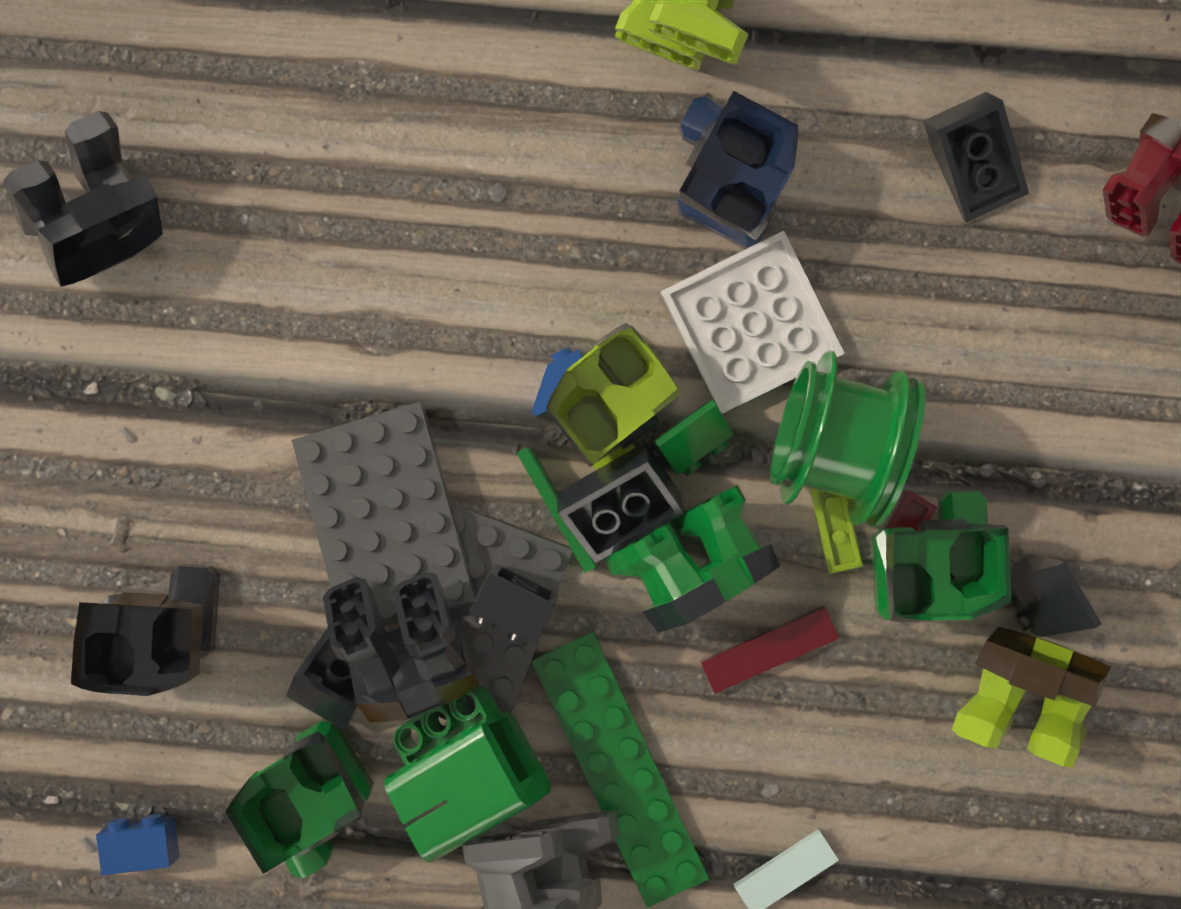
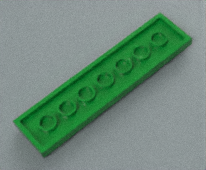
(620, 768)

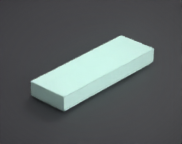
(786, 871)

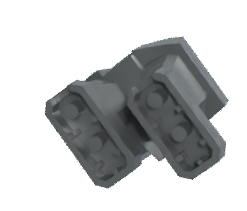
(542, 863)

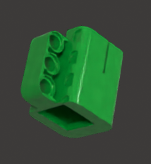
(473, 763)

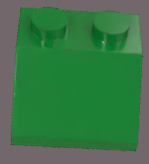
(694, 438)

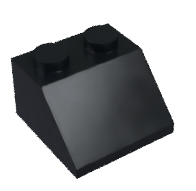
(325, 685)

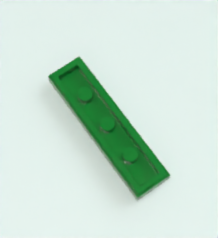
(549, 495)

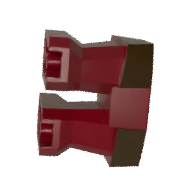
(1135, 194)

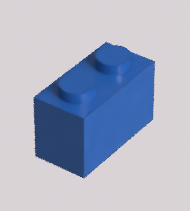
(137, 845)

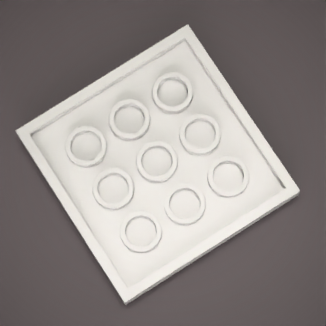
(751, 321)

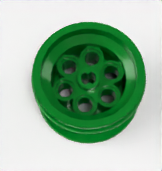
(848, 439)

